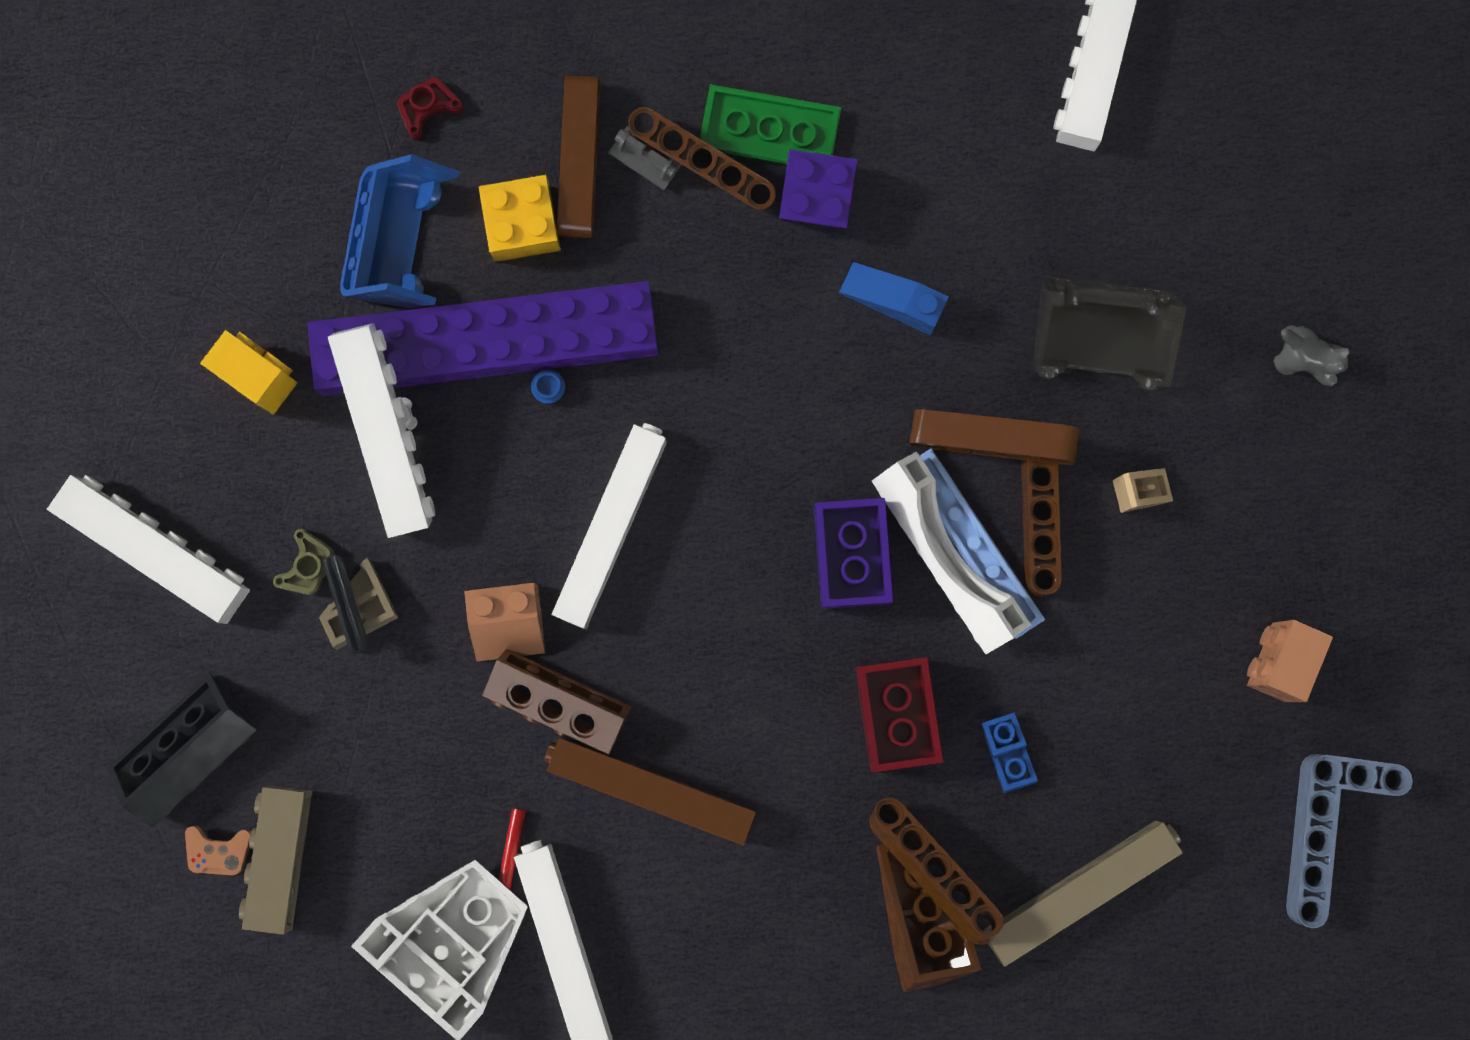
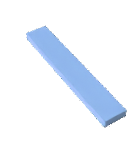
(974, 542)

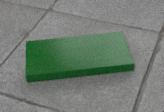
(766, 125)

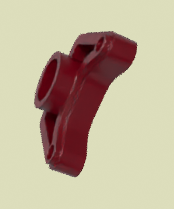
(425, 102)

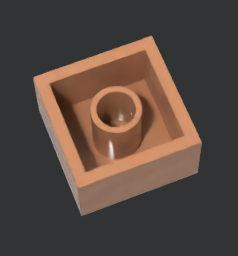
(1288, 660)

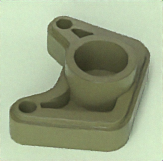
(308, 566)

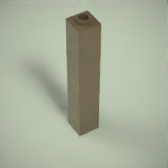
(1085, 890)

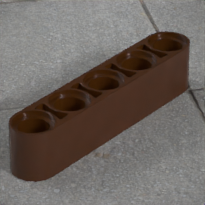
(687, 152)
(578, 156)
(995, 436)
(1047, 529)
(937, 887)

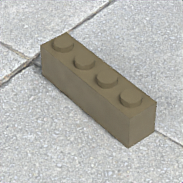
(275, 859)

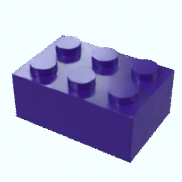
(853, 553)

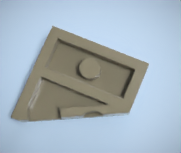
(371, 601)

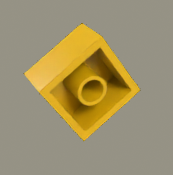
(519, 218)
(241, 365)

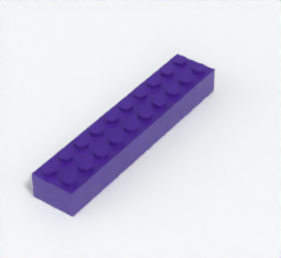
(500, 336)

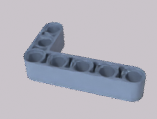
(1326, 825)

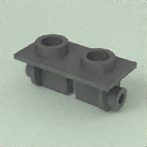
(644, 158)

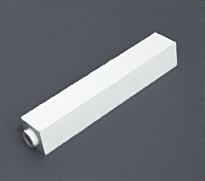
(610, 525)
(561, 943)

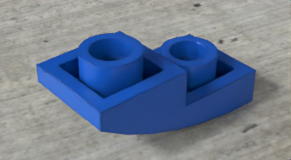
(1009, 752)

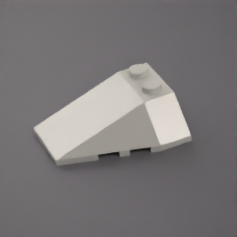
(447, 945)

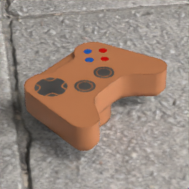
(216, 855)

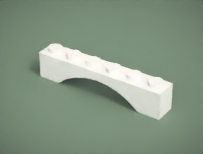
(911, 496)

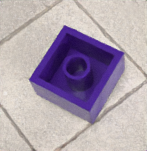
(818, 189)

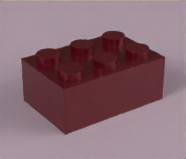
(898, 715)

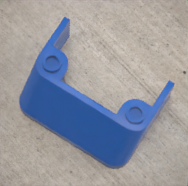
(387, 230)

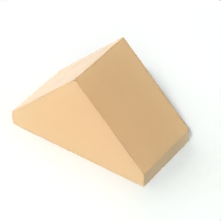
(1142, 489)

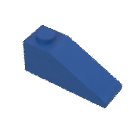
(895, 296)

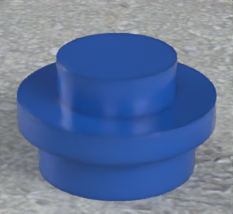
(548, 386)

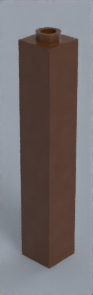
(649, 790)

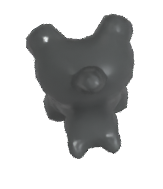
(1308, 353)

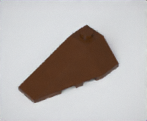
(924, 938)

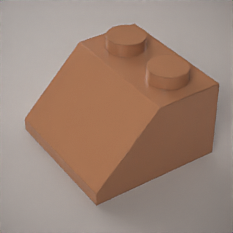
(505, 620)

